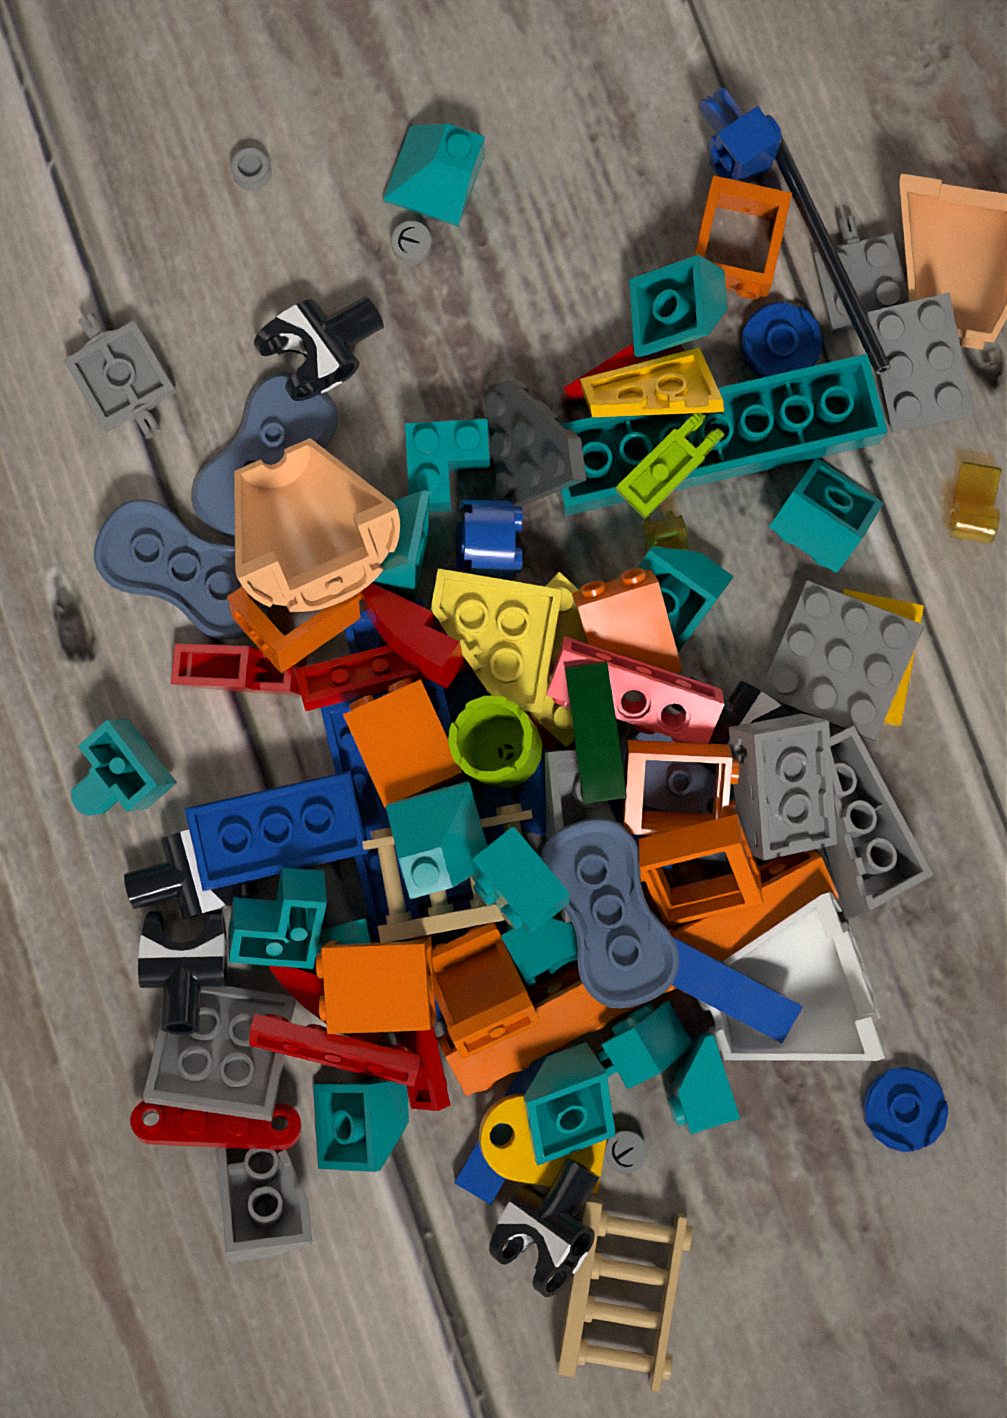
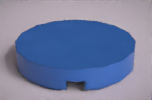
(780, 339)
(905, 1109)

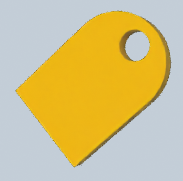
(516, 1157)

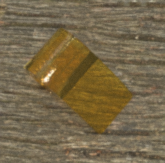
(973, 503)

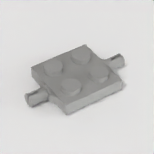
(872, 269)
(119, 376)

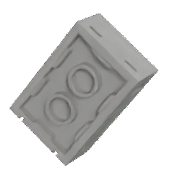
(785, 785)

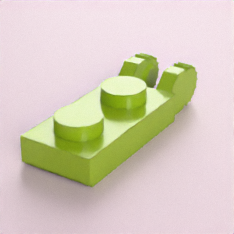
(666, 467)

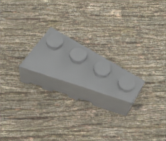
(874, 844)

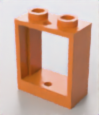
(754, 201)
(290, 649)
(655, 822)
(705, 897)

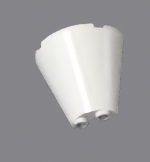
(820, 967)

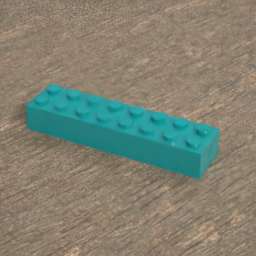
(764, 427)

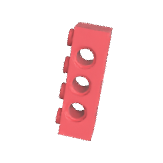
(660, 688)

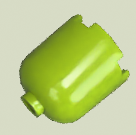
(485, 732)

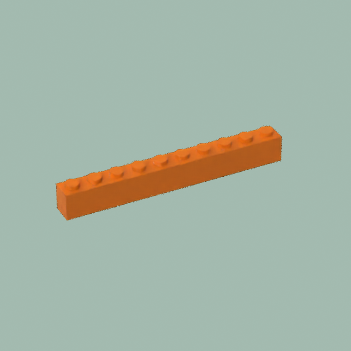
(570, 1010)

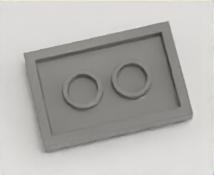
(926, 363)

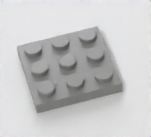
(842, 660)
(216, 1065)

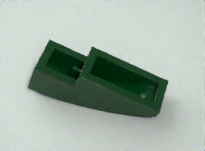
(595, 732)

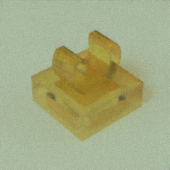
(665, 533)

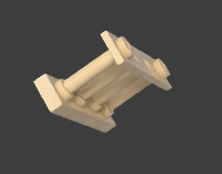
(441, 914)
(584, 1308)

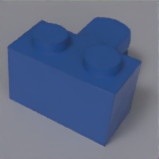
(742, 143)

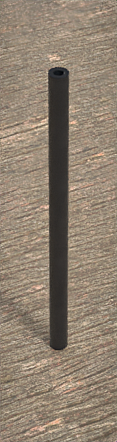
(831, 260)

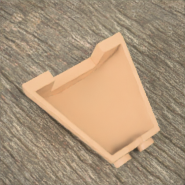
(957, 247)
(309, 530)

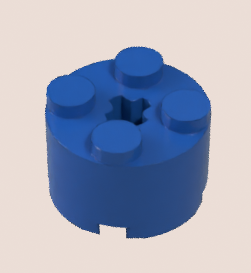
(488, 538)

